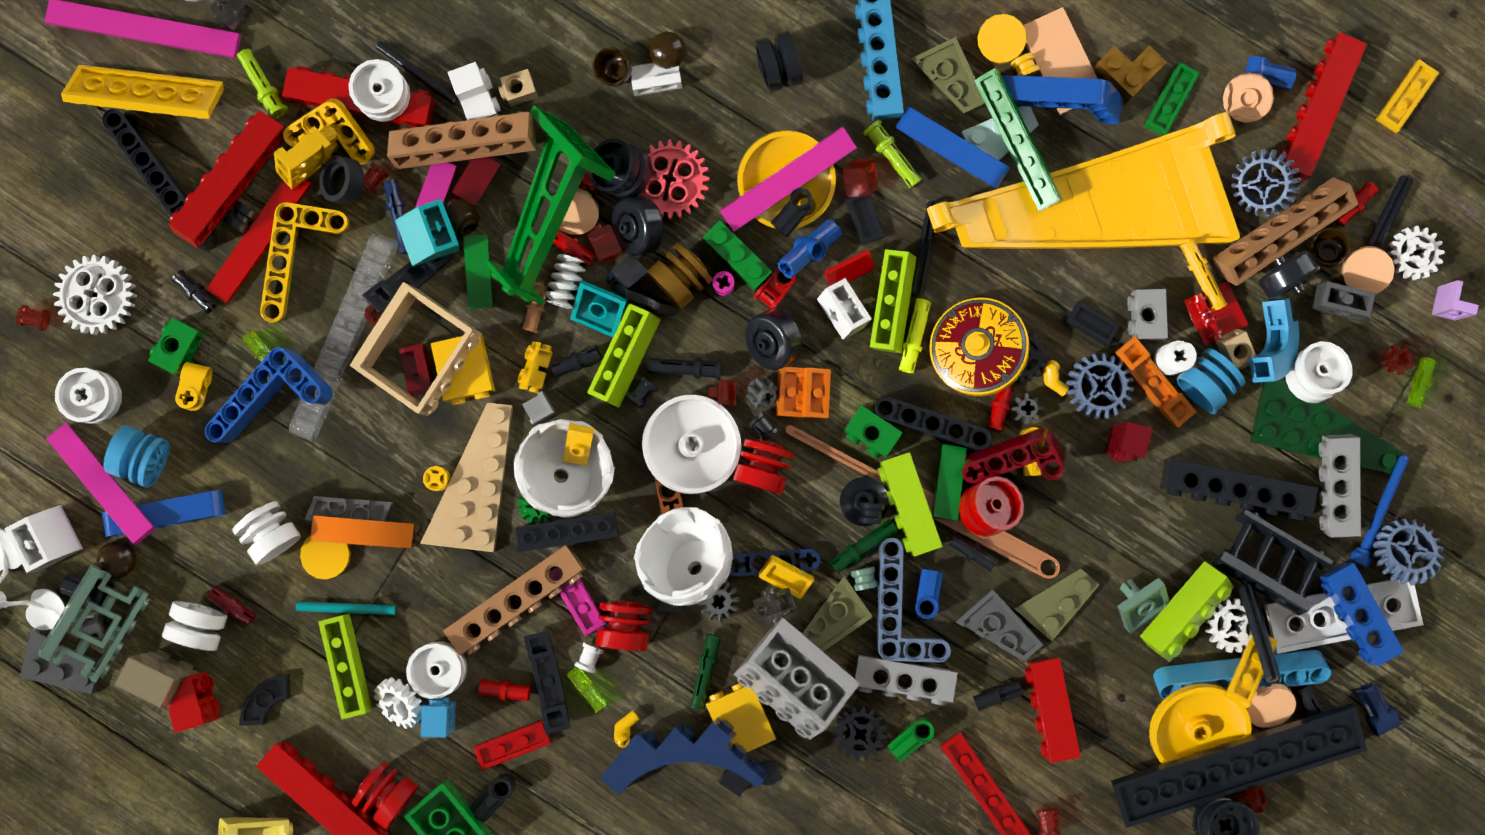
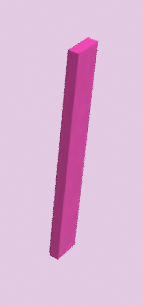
(142, 28)

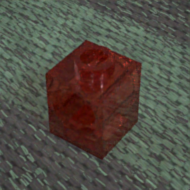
(604, 243)

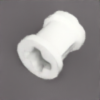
(589, 657)

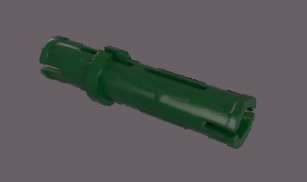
(859, 549)
(707, 663)

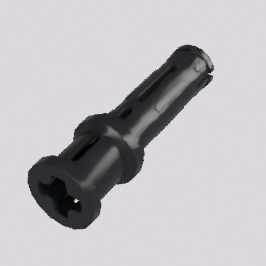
(698, 367)

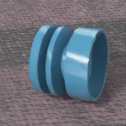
(1211, 381)
(136, 456)

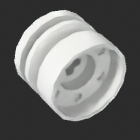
(268, 536)

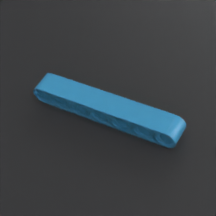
(1294, 667)

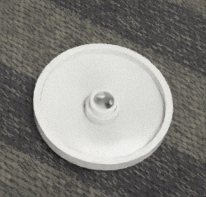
(691, 444)

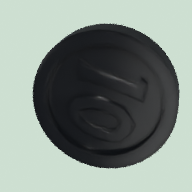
(773, 771)

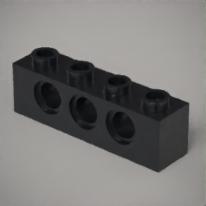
(567, 532)

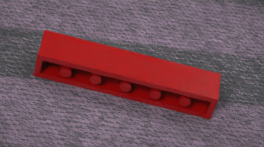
(315, 88)
(1322, 103)
(227, 179)
(316, 792)

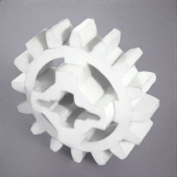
(1420, 263)
(1223, 631)
(398, 702)

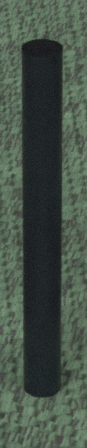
(416, 72)

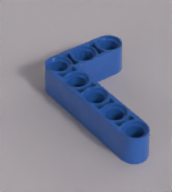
(1072, 93)
(264, 391)

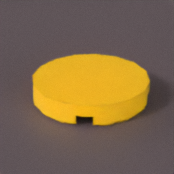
(1002, 39)
(325, 559)

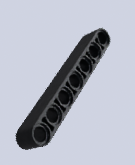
(153, 169)

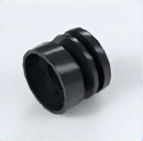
(1236, 818)

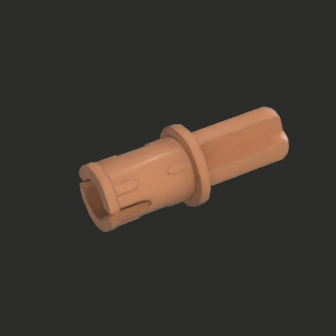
(535, 310)

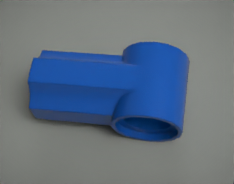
(1277, 75)
(928, 590)

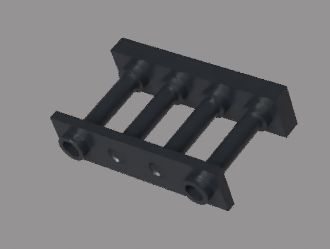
(1252, 574)

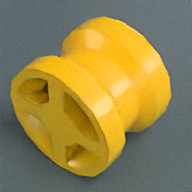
(1025, 65)
(430, 478)

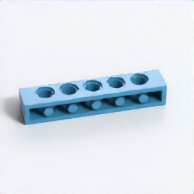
(892, 106)

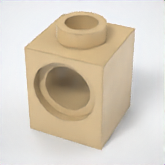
(527, 93)
(1230, 341)

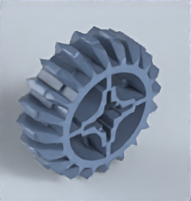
(1266, 193)
(1091, 379)
(1418, 543)

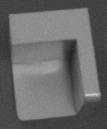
(539, 409)

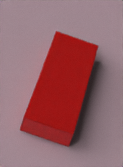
(512, 745)

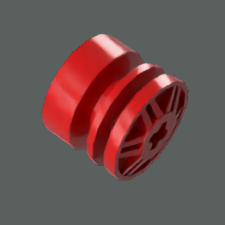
(763, 466)
(623, 626)
(384, 794)

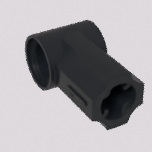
(793, 214)
(72, 581)
(492, 797)

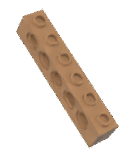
(462, 140)
(1285, 231)
(459, 632)

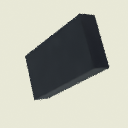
(864, 219)
(1092, 323)

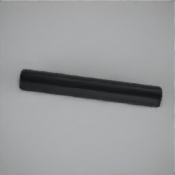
(1390, 211)
(923, 255)
(1259, 633)

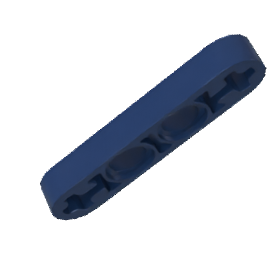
(802, 554)

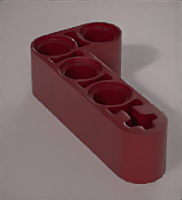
(1012, 460)

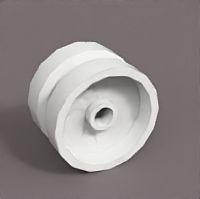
(376, 76)
(1319, 372)
(88, 396)
(194, 625)
(422, 673)

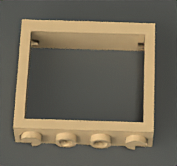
(385, 329)

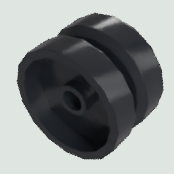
(775, 62)
(631, 168)

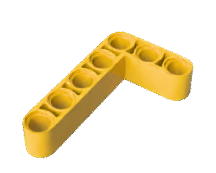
(288, 251)

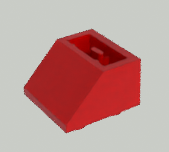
(194, 703)

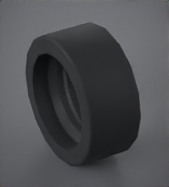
(353, 180)

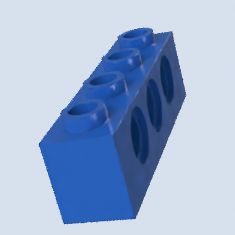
(1385, 644)

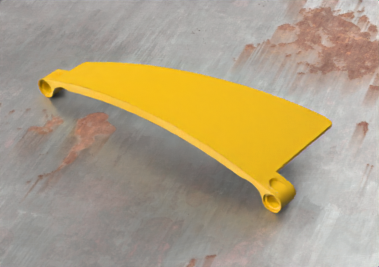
(1126, 199)

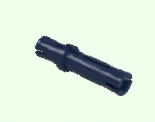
(396, 207)

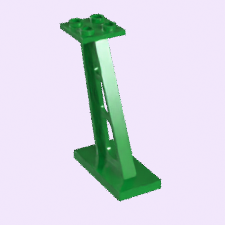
(581, 158)

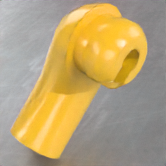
(1051, 378)
(622, 729)

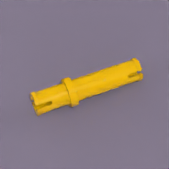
(1203, 274)

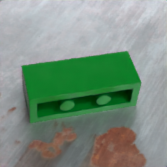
(737, 256)

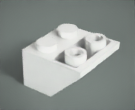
(43, 539)

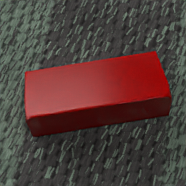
(850, 268)

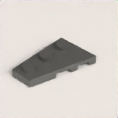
(349, 509)
(1001, 625)
(65, 674)

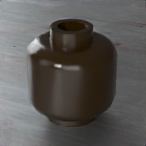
(462, 215)

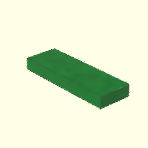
(1171, 99)
(477, 273)
(949, 482)

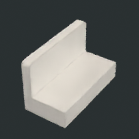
(653, 79)

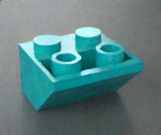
(427, 233)

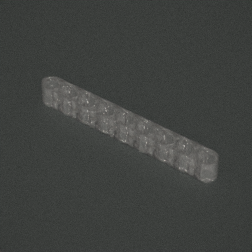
(345, 332)

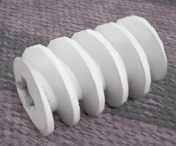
(564, 281)
(1175, 357)

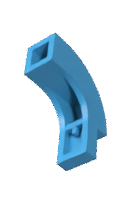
(1280, 345)

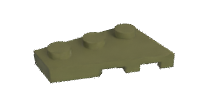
(951, 74)
(1057, 604)
(837, 617)

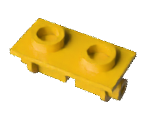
(530, 375)

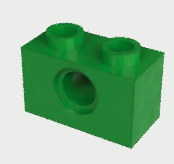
(188, 339)
(886, 437)

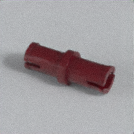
(231, 606)

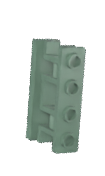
(77, 615)

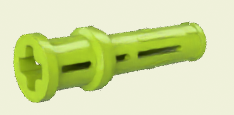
(266, 93)
(885, 145)

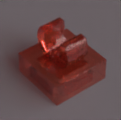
(724, 392)
(1256, 797)

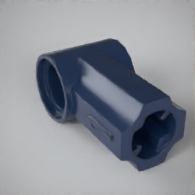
(1380, 715)

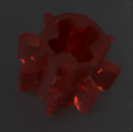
(1404, 358)

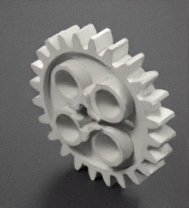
(73, 289)

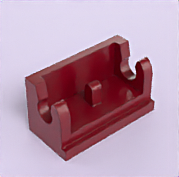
(475, 179)
(416, 369)

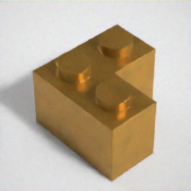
(1126, 75)

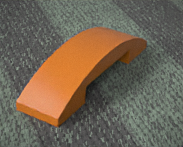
(1154, 383)
(362, 532)

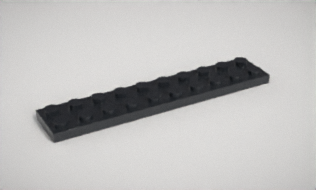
(1239, 765)

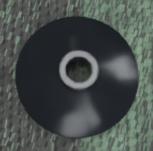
(859, 488)

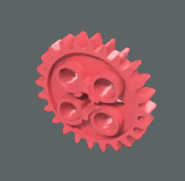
(692, 184)

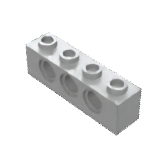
(1349, 521)
(944, 679)

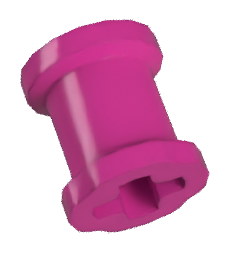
(720, 276)

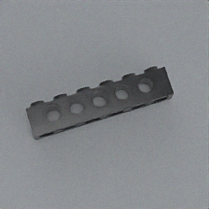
(1301, 496)

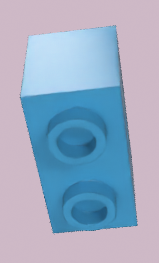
(438, 717)

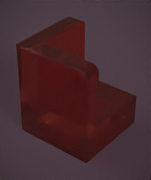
(860, 178)

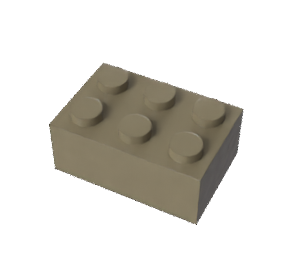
(154, 676)

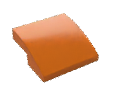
(803, 392)

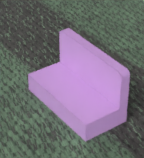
(1448, 303)

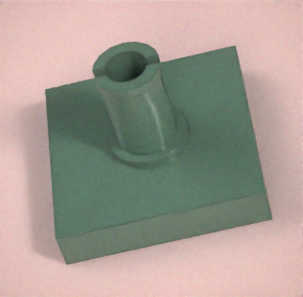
(1142, 604)

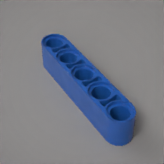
(952, 147)
(175, 511)

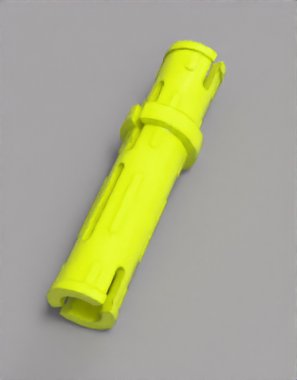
(916, 330)

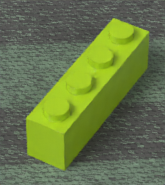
(893, 301)
(624, 355)
(910, 503)
(1187, 611)
(345, 666)

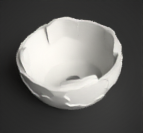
(543, 455)
(674, 547)

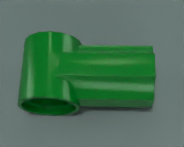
(909, 740)

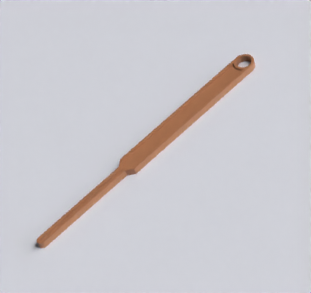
(1002, 543)

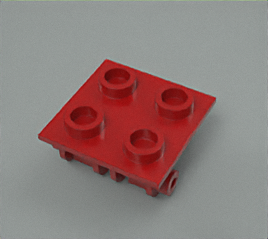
(1211, 323)

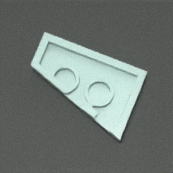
(988, 138)

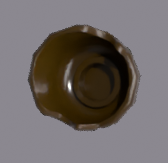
(667, 50)
(612, 66)
(1330, 246)
(117, 559)

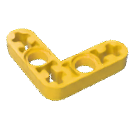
(325, 118)

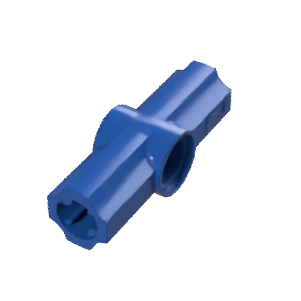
(809, 248)

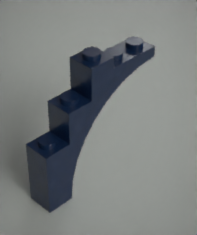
(681, 745)

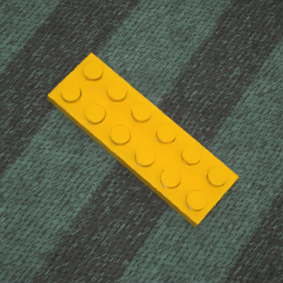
(143, 91)

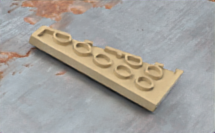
(473, 497)

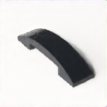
(383, 292)
(548, 682)

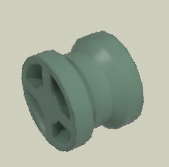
(864, 578)

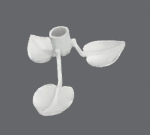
(44, 605)

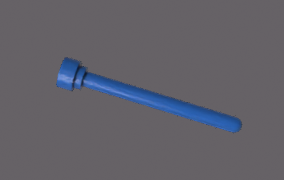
(1362, 554)

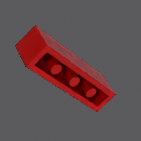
(1053, 709)

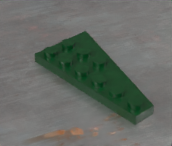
(1298, 427)

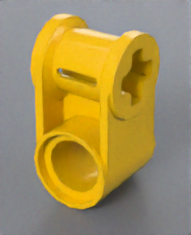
(193, 383)

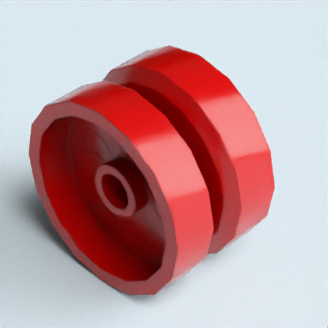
(991, 506)

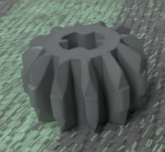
(727, 603)

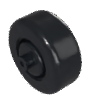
(637, 225)
(1289, 274)
(773, 339)

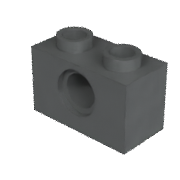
(1343, 301)

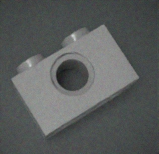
(1155, 302)

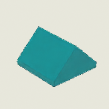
(598, 308)

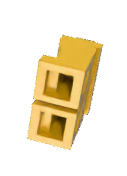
(306, 156)

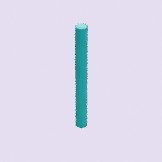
(346, 608)

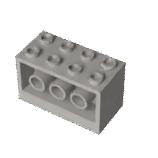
(796, 679)

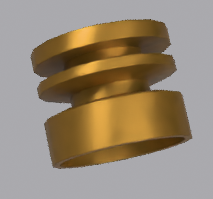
(680, 275)

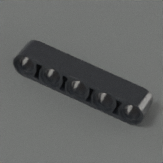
(944, 424)

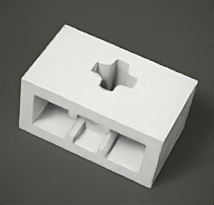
(844, 309)

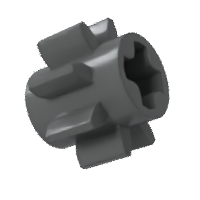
(761, 392)
(1030, 403)

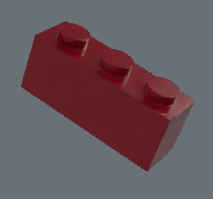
(1128, 442)

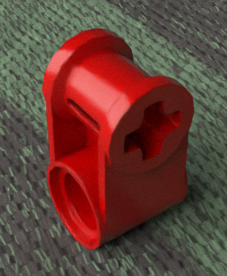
(775, 289)

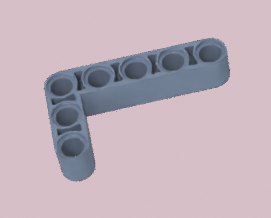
(895, 611)

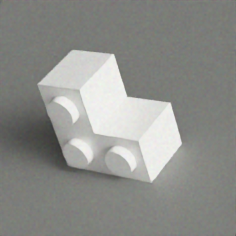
(472, 90)

